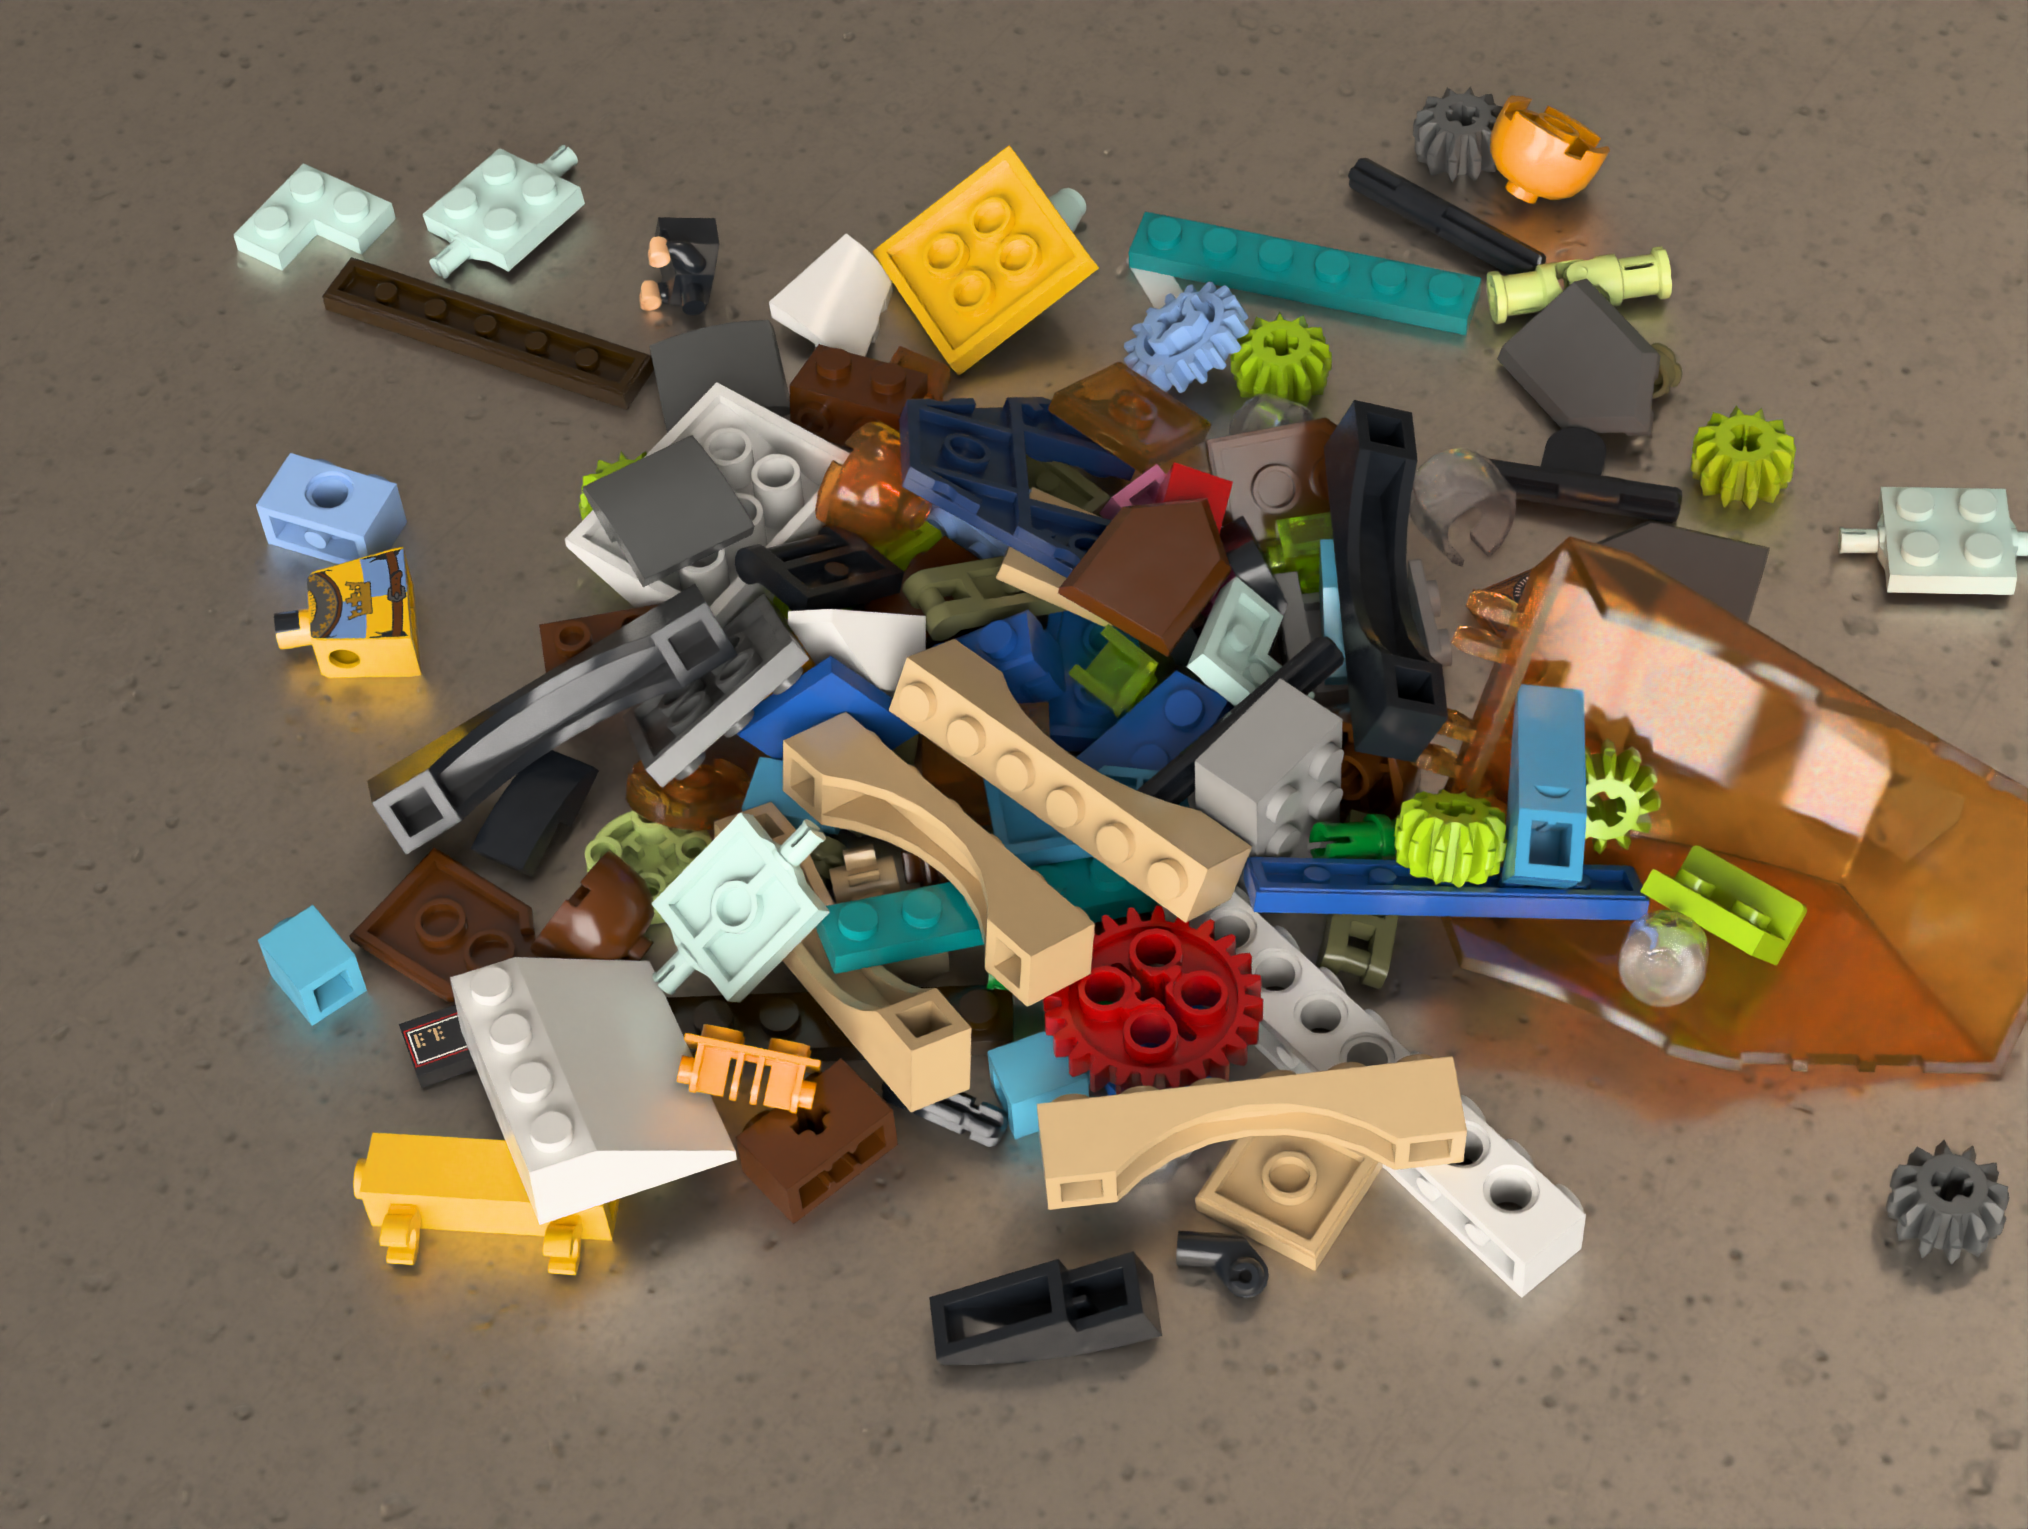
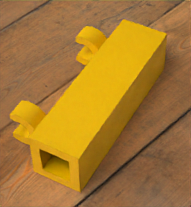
(462, 1187)

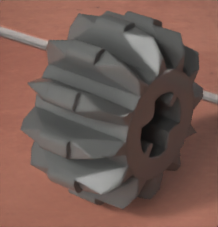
(1456, 133)
(1947, 1201)

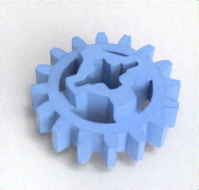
(1187, 337)

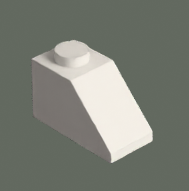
(864, 641)

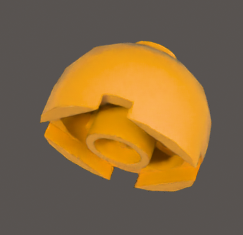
(1543, 152)

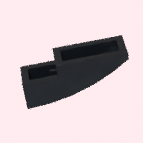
(1047, 1313)

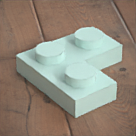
(311, 206)
(1236, 643)

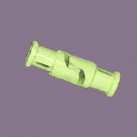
(1610, 276)

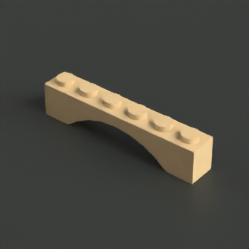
(858, 784)
(1153, 844)
(900, 1029)
(1391, 1112)

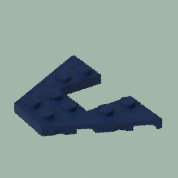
(977, 471)

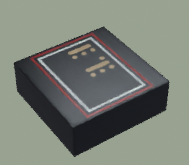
(437, 1046)

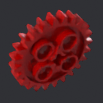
(1157, 1006)

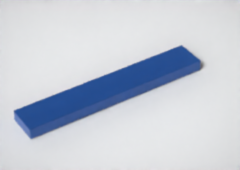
(1390, 889)

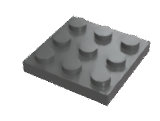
(682, 724)

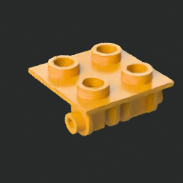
(787, 1059)

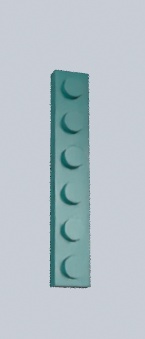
(1305, 273)
(941, 921)

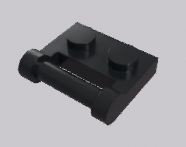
(821, 571)

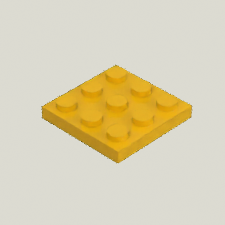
(984, 260)

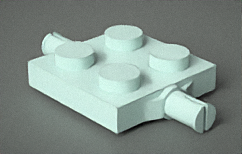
(503, 210)
(1942, 541)
(740, 907)

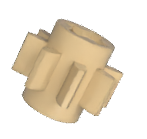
(863, 875)

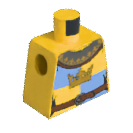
(358, 618)

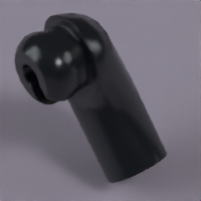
(1228, 1256)

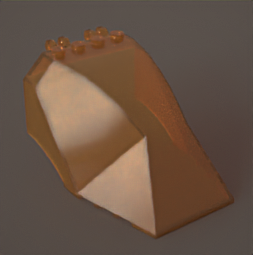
(1789, 774)

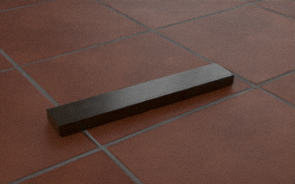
(489, 333)

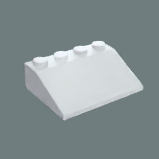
(772, 472)
(586, 1079)

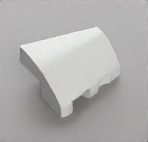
(837, 298)

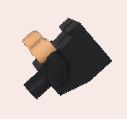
(687, 260)

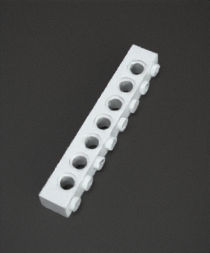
(1516, 1244)

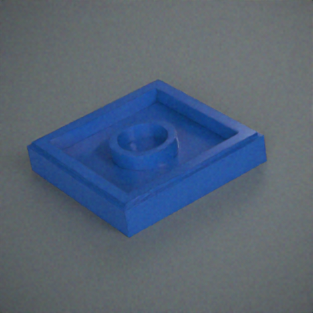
(817, 697)

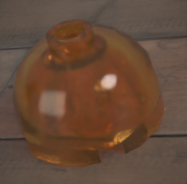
(868, 490)

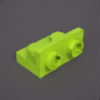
(1729, 904)

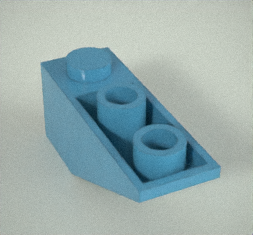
(1546, 789)

